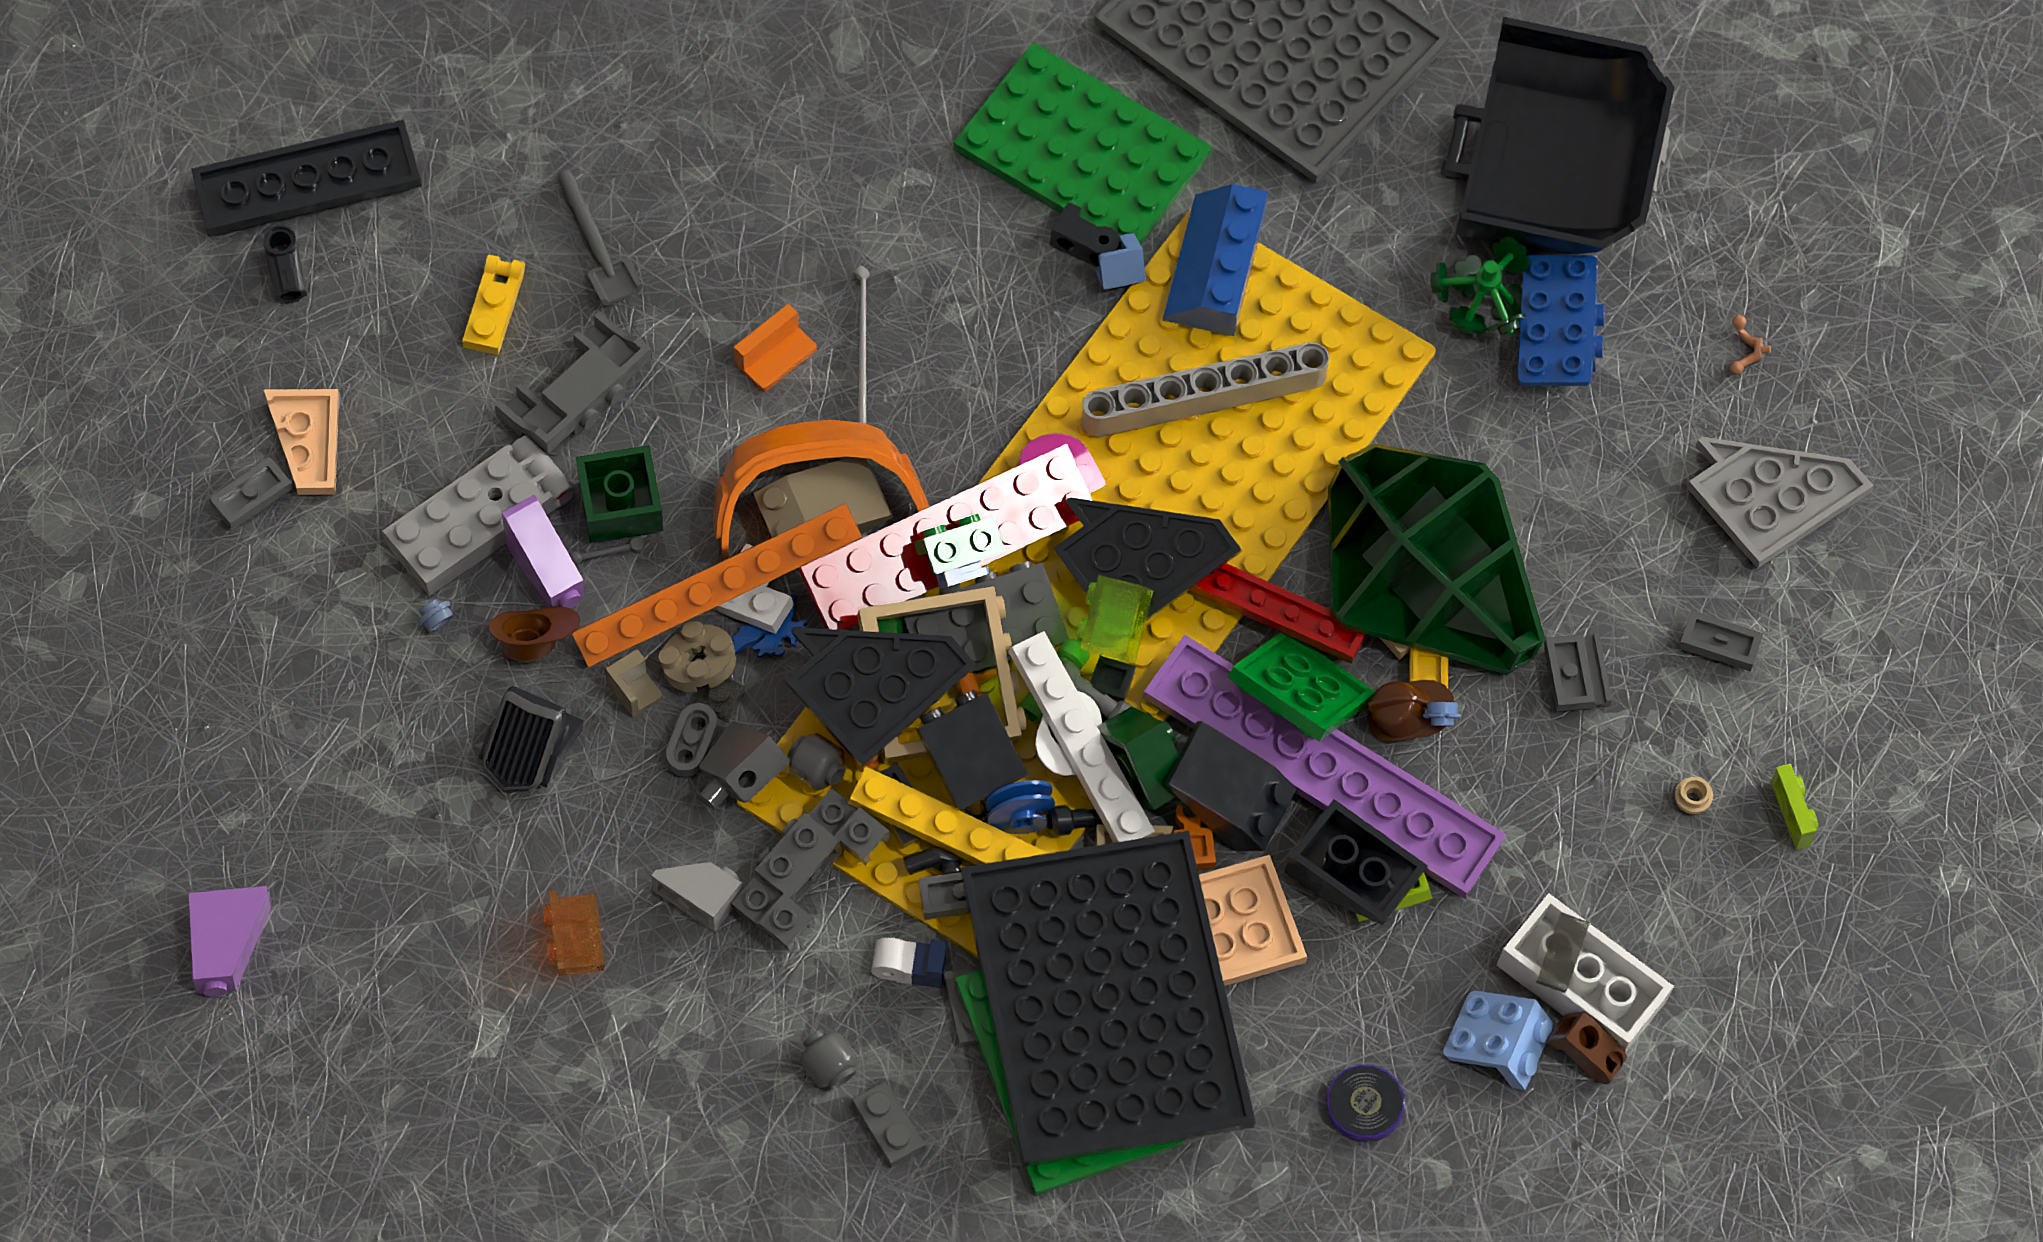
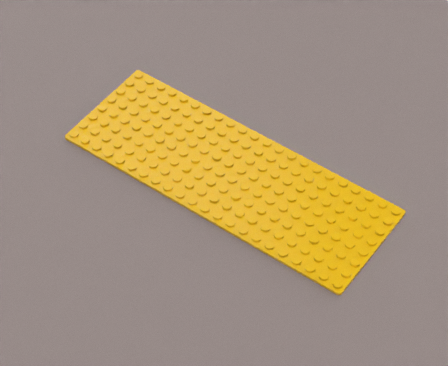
(1249, 465)

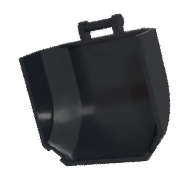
(1562, 141)

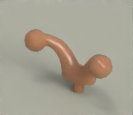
(1737, 367)

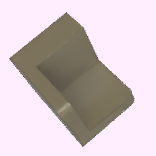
(632, 684)

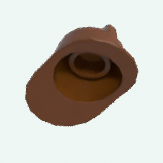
(532, 633)
(1399, 708)

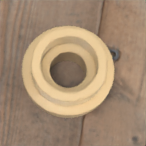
(1697, 786)

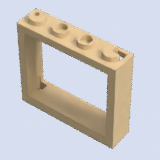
(1000, 643)

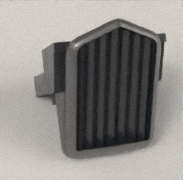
(528, 740)

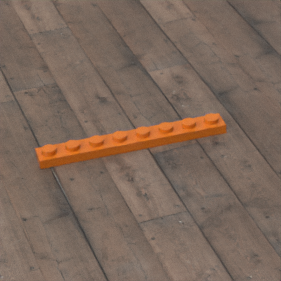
(716, 584)

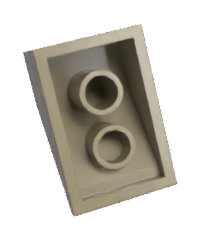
(820, 489)

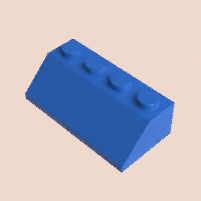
(1216, 258)

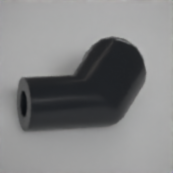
(933, 858)

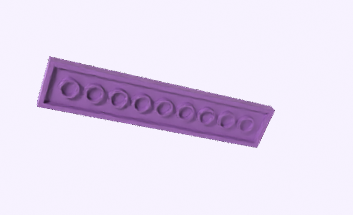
(1412, 814)

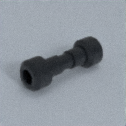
(1063, 820)

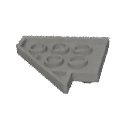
(1773, 494)

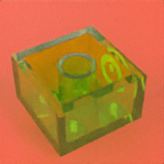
(1115, 618)

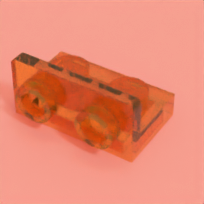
(576, 933)

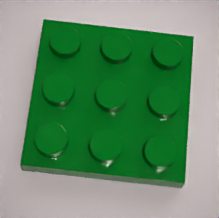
(1301, 685)

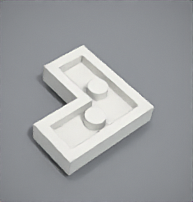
(759, 607)

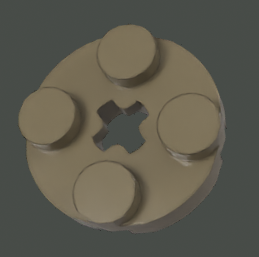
(693, 641)

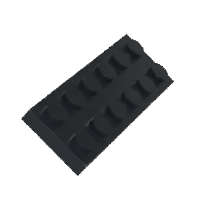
(306, 177)

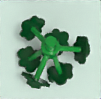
(1485, 280)

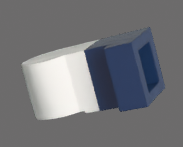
(909, 961)

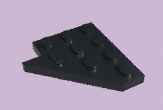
(1145, 548)
(874, 683)

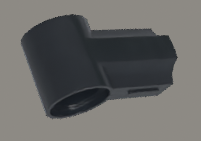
(284, 265)

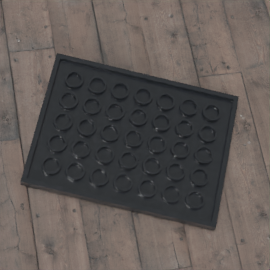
(1106, 998)

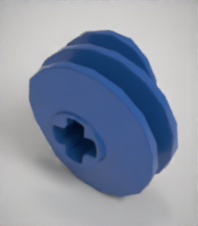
(1020, 807)

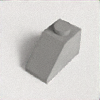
(699, 891)

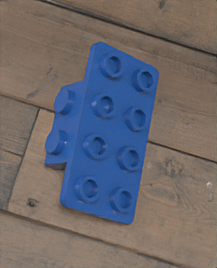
(1560, 322)

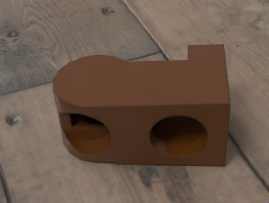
(1588, 1046)

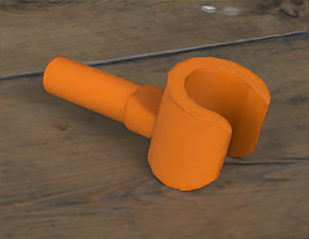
(973, 681)

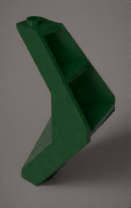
(1429, 558)

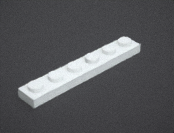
(1080, 739)

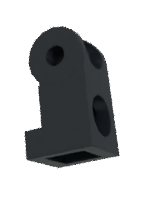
(1082, 237)

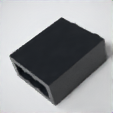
(970, 749)

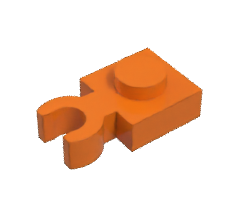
(1200, 838)

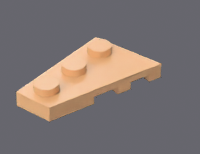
(308, 435)

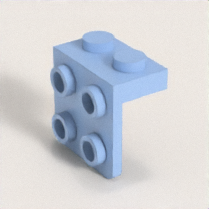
(1500, 1034)

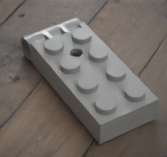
(463, 521)

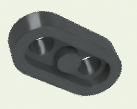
(691, 742)

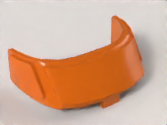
(803, 443)

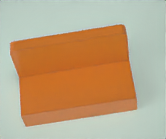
(773, 349)

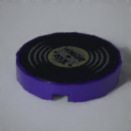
(1365, 1103)

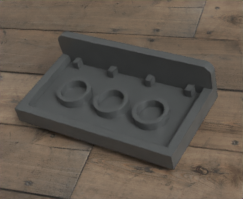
(1028, 609)

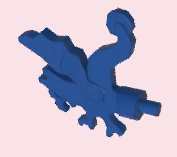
(769, 645)

